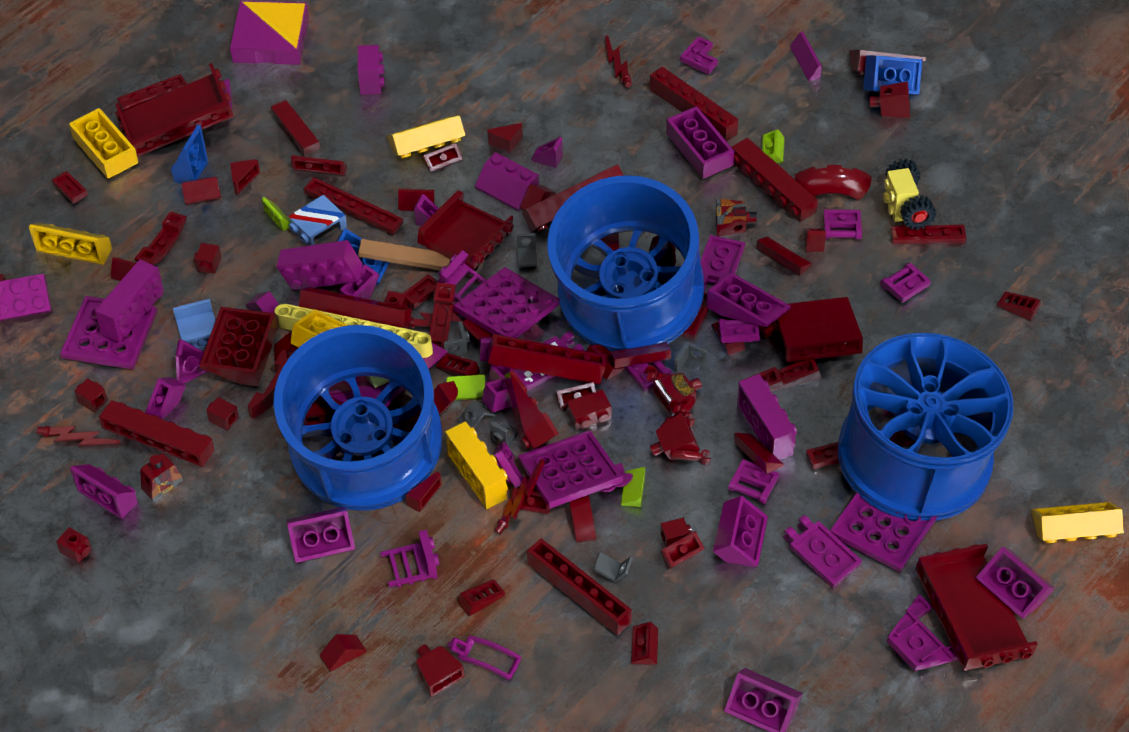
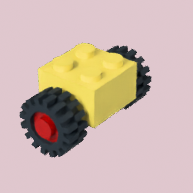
(903, 195)

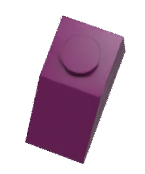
(165, 397)

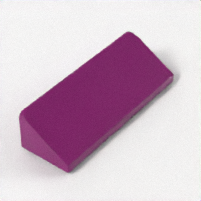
(806, 57)

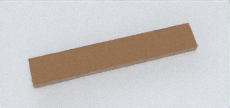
(402, 255)

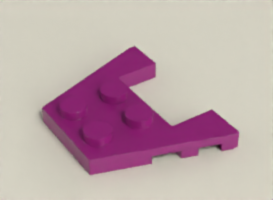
(916, 642)

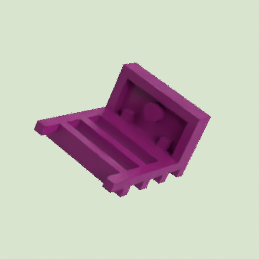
(456, 272)
(424, 558)

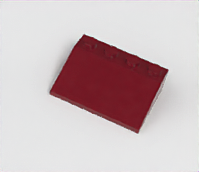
(240, 345)

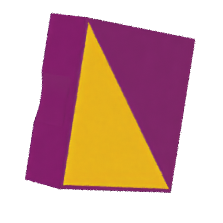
(269, 32)

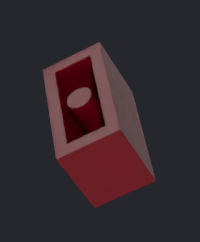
(589, 409)

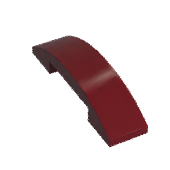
(165, 240)
(442, 313)
(262, 402)
(582, 519)

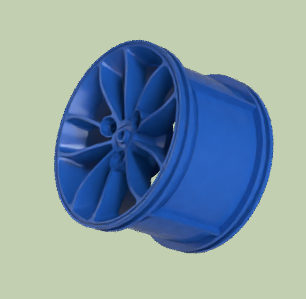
(634, 309)
(342, 356)
(934, 391)

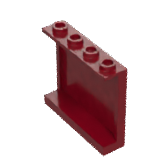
(463, 227)
(820, 330)

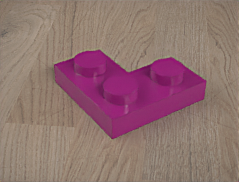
(697, 56)
(505, 459)

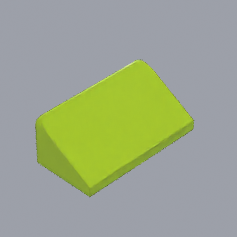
(774, 145)
(275, 214)
(469, 386)
(633, 490)

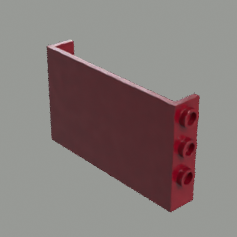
(176, 113)
(972, 616)

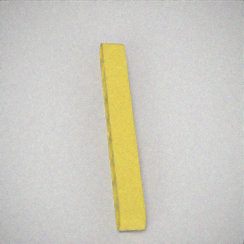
(290, 314)

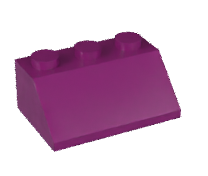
(505, 180)
(104, 489)
(740, 532)
(320, 534)
(1015, 582)
(762, 701)

